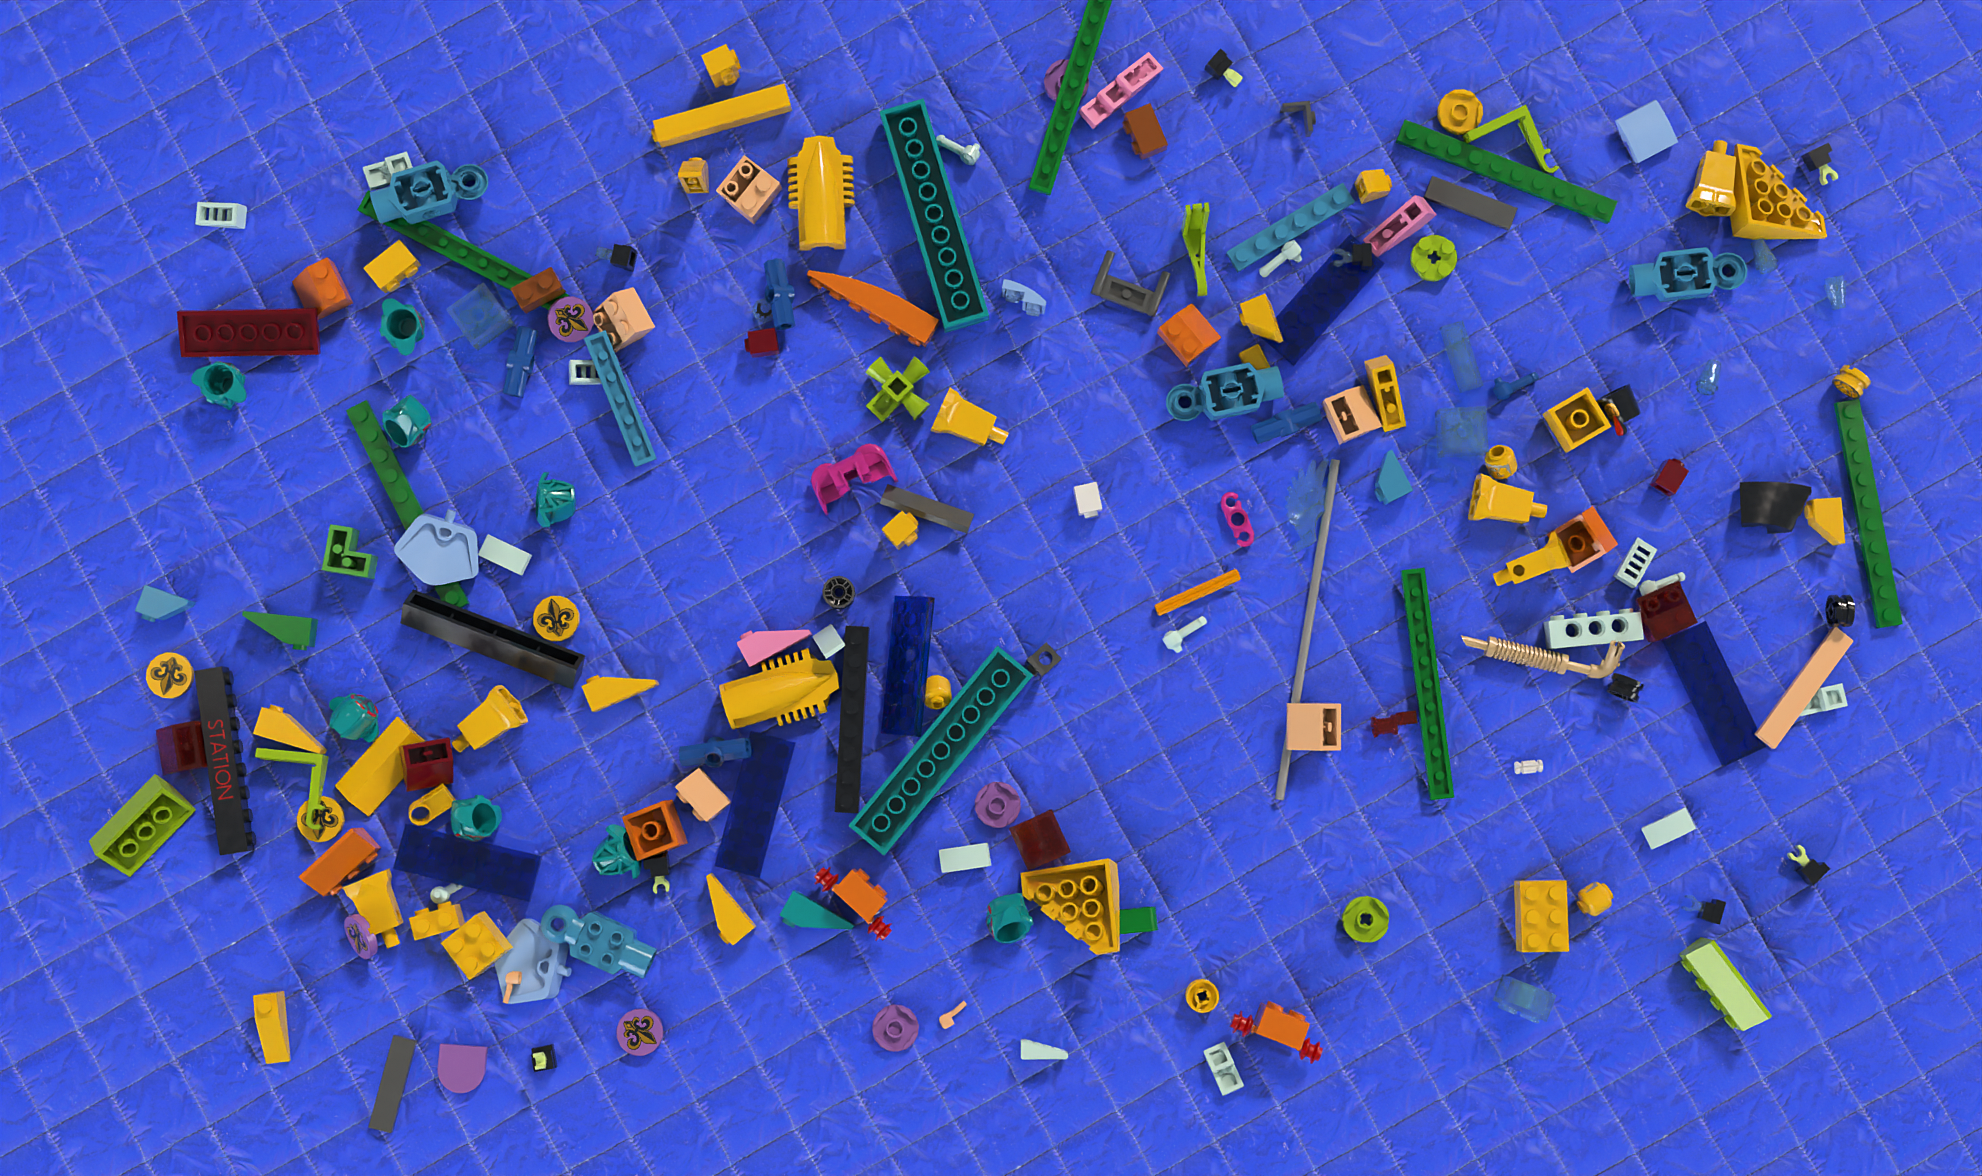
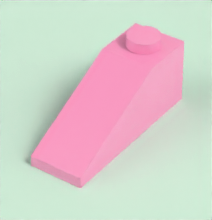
(1400, 225)
(765, 644)

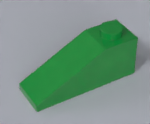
(289, 629)

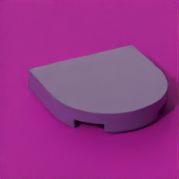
(461, 1066)

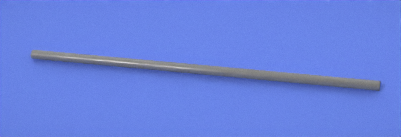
(1309, 617)

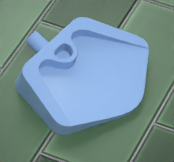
(439, 549)
(537, 959)

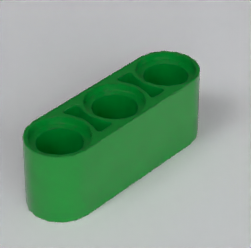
(1138, 920)

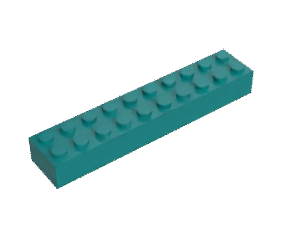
(934, 215)
(940, 750)

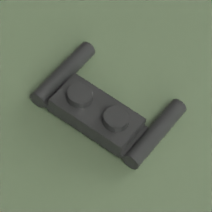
(1126, 293)

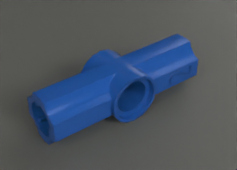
(779, 294)
(520, 361)
(1286, 423)
(715, 752)

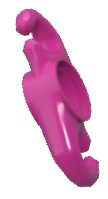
(1237, 530)

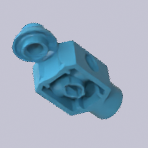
(427, 192)
(1686, 274)
(1226, 392)
(599, 941)

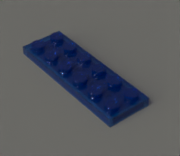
(1320, 303)
(907, 665)
(1713, 693)
(755, 805)
(467, 862)

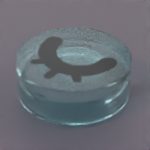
(762, 311)

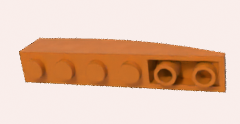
(880, 305)

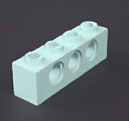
(1630, 629)

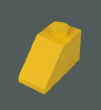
(1372, 185)
(1260, 318)
(1826, 518)

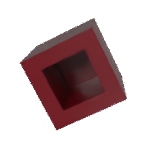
(762, 343)
(1669, 476)

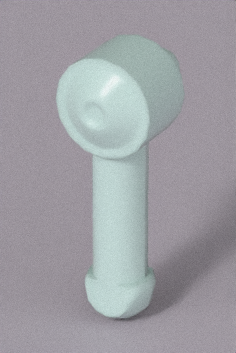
(968, 154)
(1290, 251)
(1650, 586)
(1174, 638)
(442, 894)

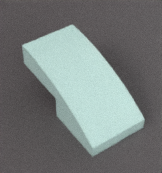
(380, 173)
(504, 555)
(828, 641)
(1826, 699)
(1668, 828)
(964, 857)
(1223, 1068)

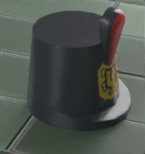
(1619, 407)

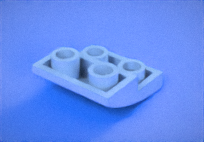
(1646, 131)
(1032, 302)

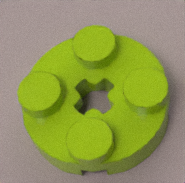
(1445, 251)
(1352, 916)

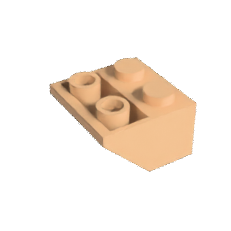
(749, 189)
(623, 318)
(1351, 414)
(1313, 726)
(702, 795)

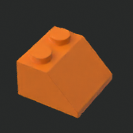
(322, 288)
(1188, 334)
(1585, 538)
(654, 829)

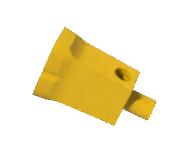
(1714, 183)
(967, 421)
(1502, 502)
(1547, 558)
(490, 720)
(377, 904)

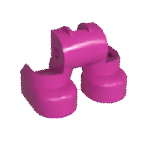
(867, 464)

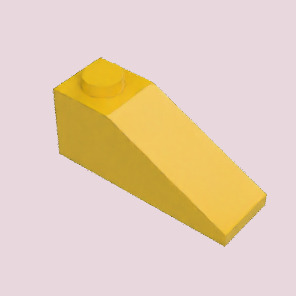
(694, 176)
(1385, 392)
(610, 690)
(282, 727)
(729, 916)
(272, 1026)

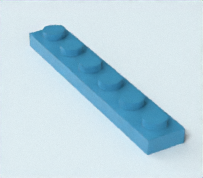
(1290, 227)
(620, 398)

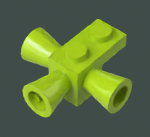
(897, 389)

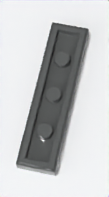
(1470, 203)
(927, 508)
(392, 1083)

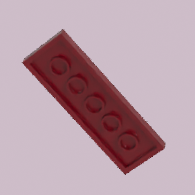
(248, 332)

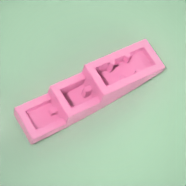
(1120, 90)

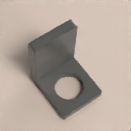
(1309, 116)
(1034, 664)

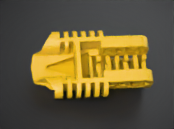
(821, 192)
(780, 691)

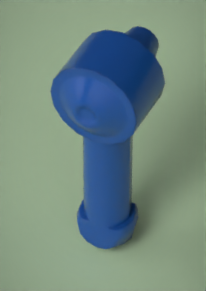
(1504, 389)

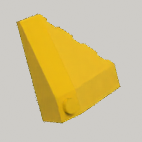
(1767, 205)
(1081, 899)

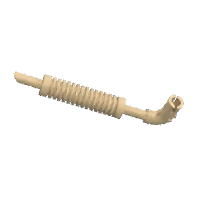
(1546, 659)

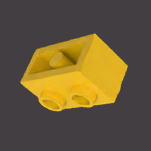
(722, 66)
(392, 267)
(902, 530)
(438, 921)

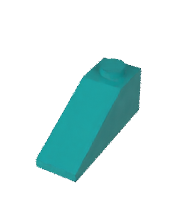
(808, 913)

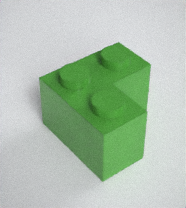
(342, 557)

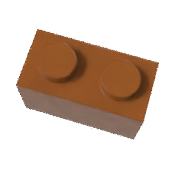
(1145, 132)
(538, 290)

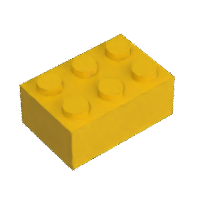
(1541, 915)

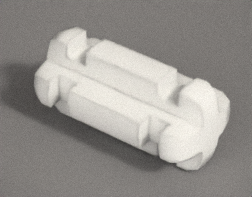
(1528, 766)

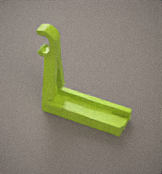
(1526, 126)
(1193, 234)
(317, 775)

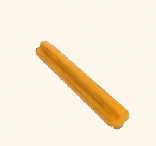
(1197, 592)

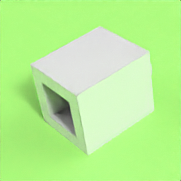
(1088, 499)

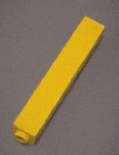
(721, 116)

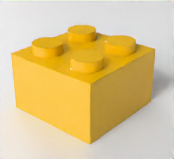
(1576, 420)
(476, 945)

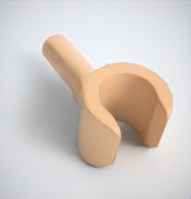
(511, 978)
(946, 1019)

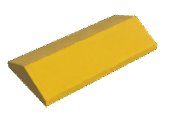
(378, 769)

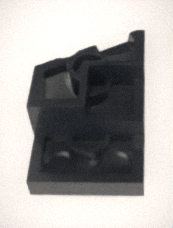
(1772, 505)

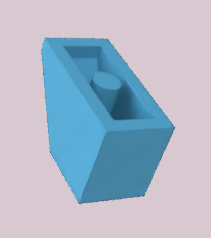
(1391, 480)
(161, 604)

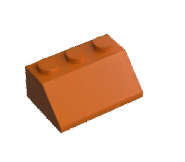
(341, 862)

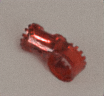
(1390, 724)

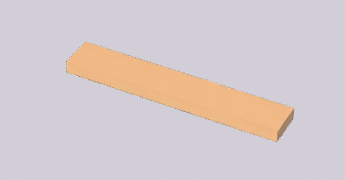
(1803, 687)

